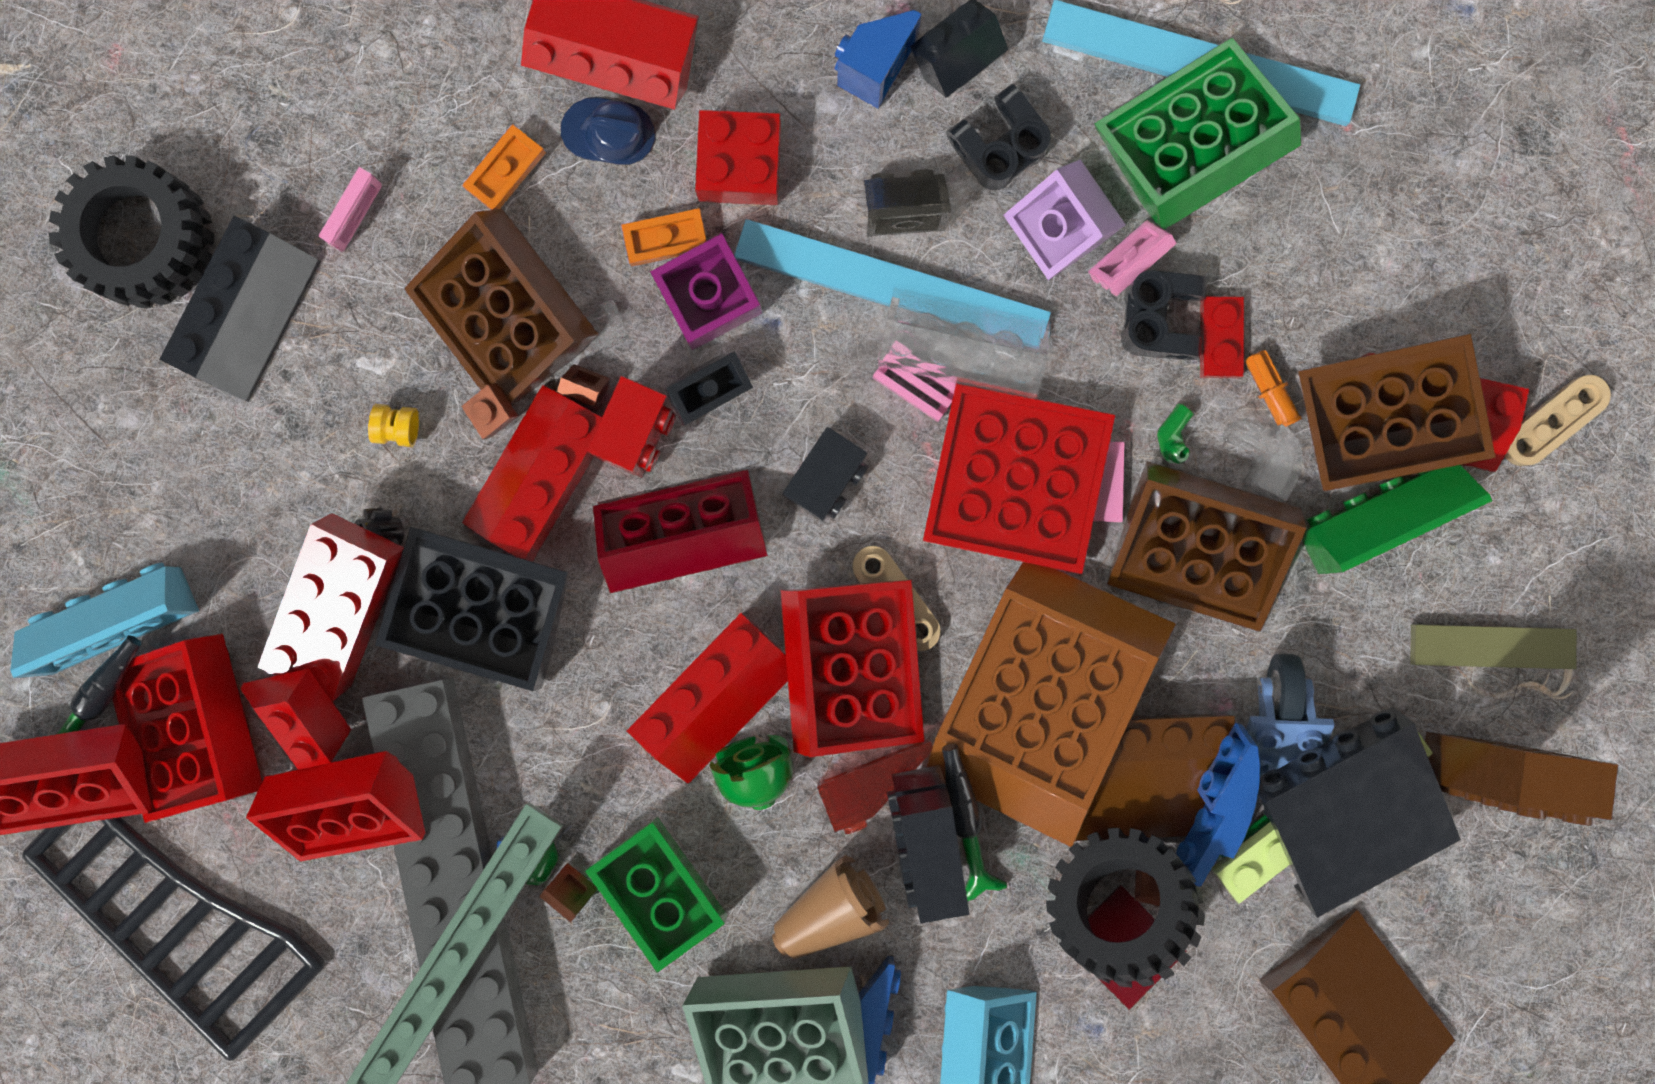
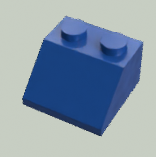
(876, 55)

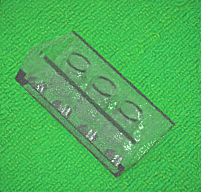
(964, 343)

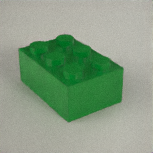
(657, 894)

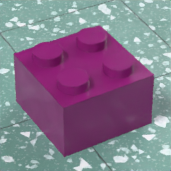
(706, 292)

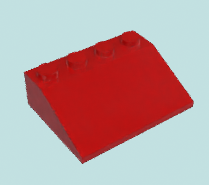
(852, 667)
(189, 726)

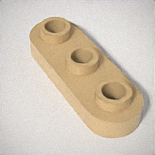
(1570, 417)
(890, 572)

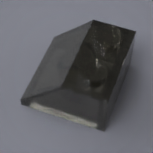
(906, 203)

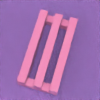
(350, 209)
(1132, 257)
(945, 401)

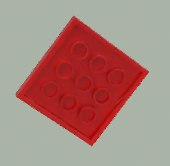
(1019, 478)

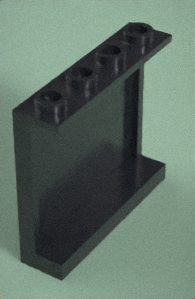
(1357, 810)

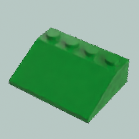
(1199, 133)

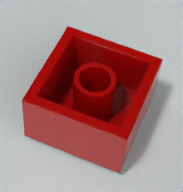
(738, 157)
(632, 428)

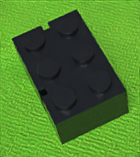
(927, 844)

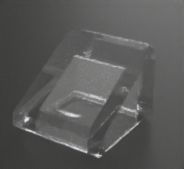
(609, 325)

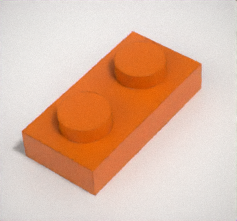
(504, 168)
(663, 236)

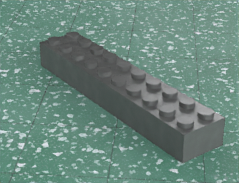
(485, 1025)

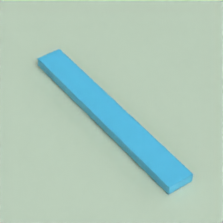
(1169, 52)
(855, 272)

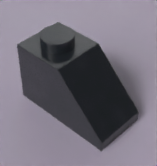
(708, 387)

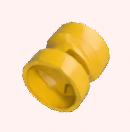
(393, 425)

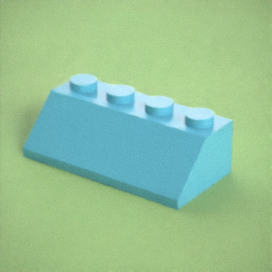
(101, 622)
(988, 1036)

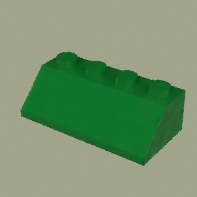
(1390, 517)

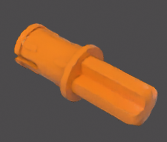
(1272, 388)

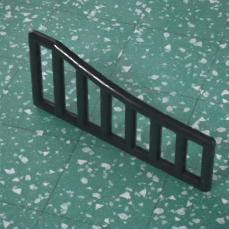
(147, 964)

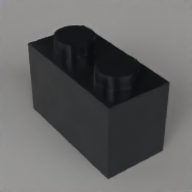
(959, 47)
(826, 474)

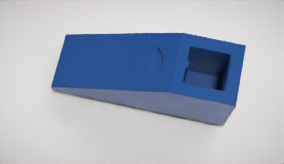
(876, 1016)

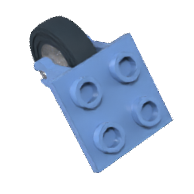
(1286, 715)

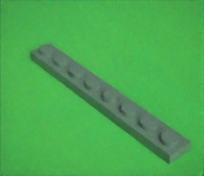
(458, 948)

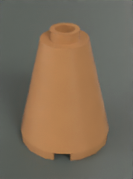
(831, 912)

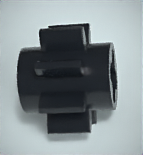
(383, 524)

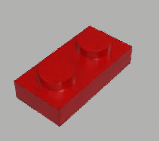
(1222, 337)

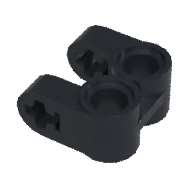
(1023, 121)
(1167, 287)

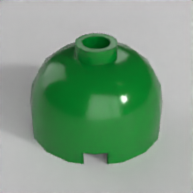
(752, 772)

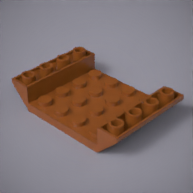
(1050, 697)

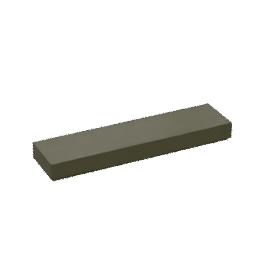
(1493, 647)

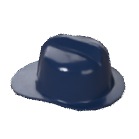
(607, 131)

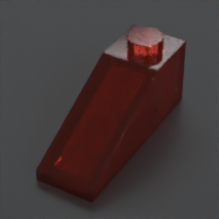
(862, 791)

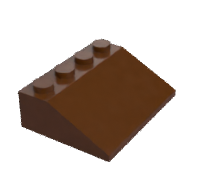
(499, 306)
(1397, 413)
(1206, 546)
(1157, 775)
(1358, 1008)

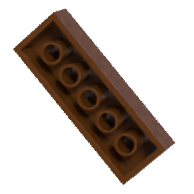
(1523, 778)

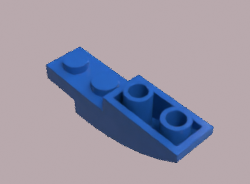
(1230, 801)

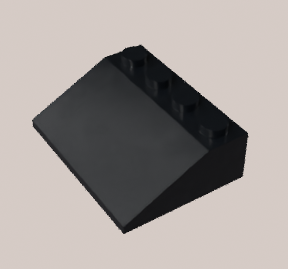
(474, 609)

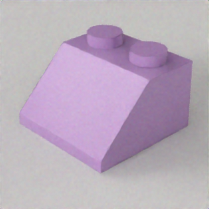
(1064, 218)

